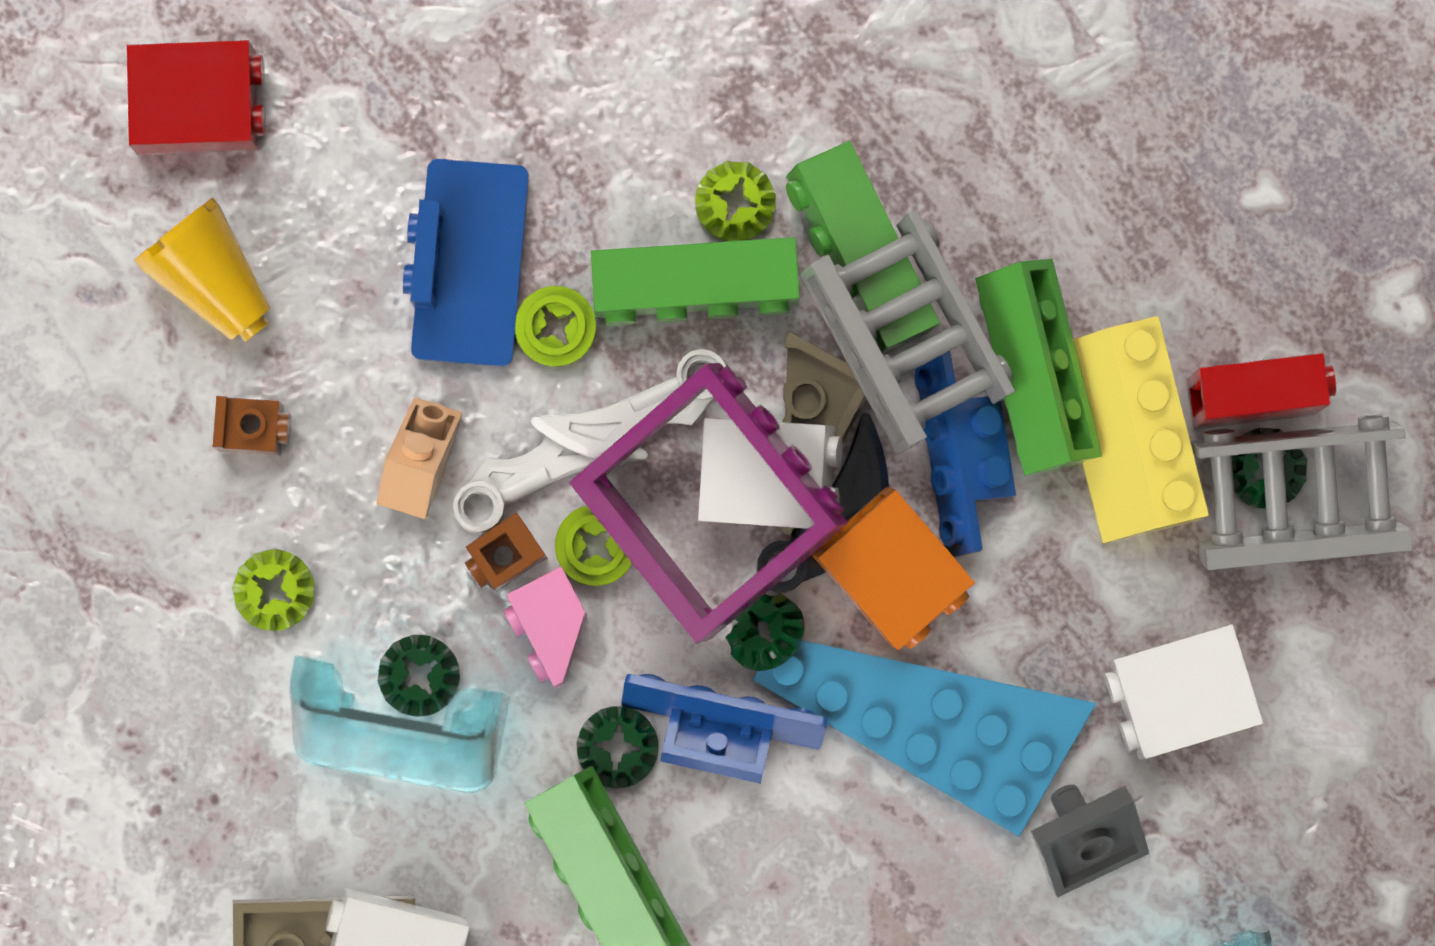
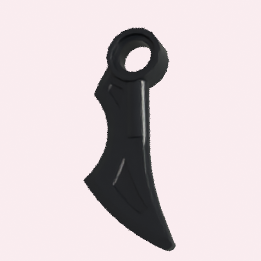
(858, 482)

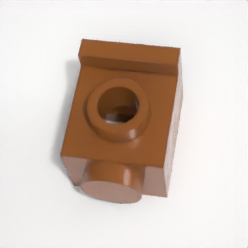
(229, 432)
(510, 534)

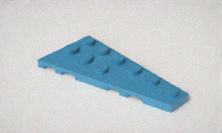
(957, 732)

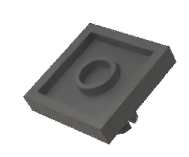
(1088, 837)

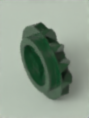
(1245, 466)
(785, 628)
(443, 678)
(636, 730)

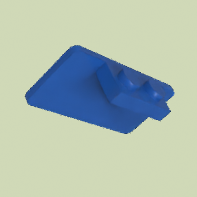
(467, 262)

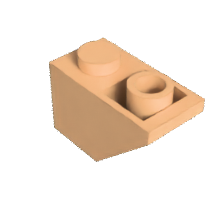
(418, 458)

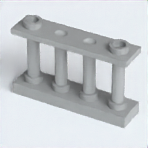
(880, 374)
(1329, 535)

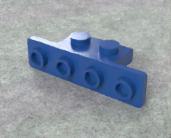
(965, 456)
(720, 730)

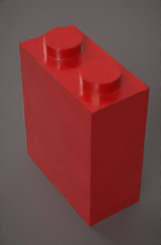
(194, 97)
(1260, 391)

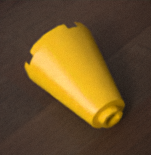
(208, 272)

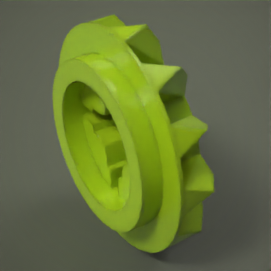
(747, 221)
(531, 322)
(570, 549)
(297, 584)

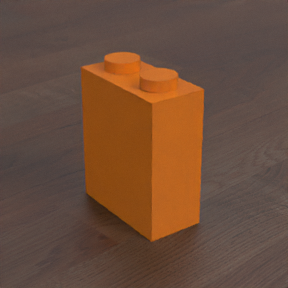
(894, 570)

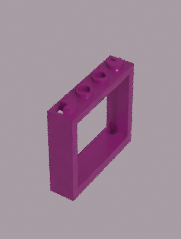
(647, 553)

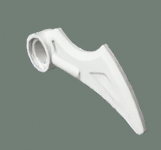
(598, 429)
(517, 477)

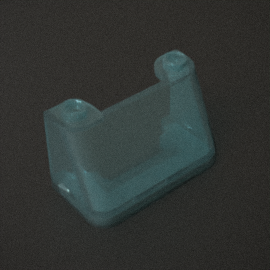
(448, 756)

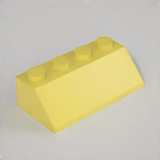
(1147, 458)

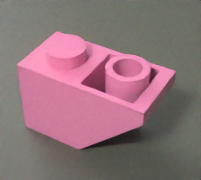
(552, 620)

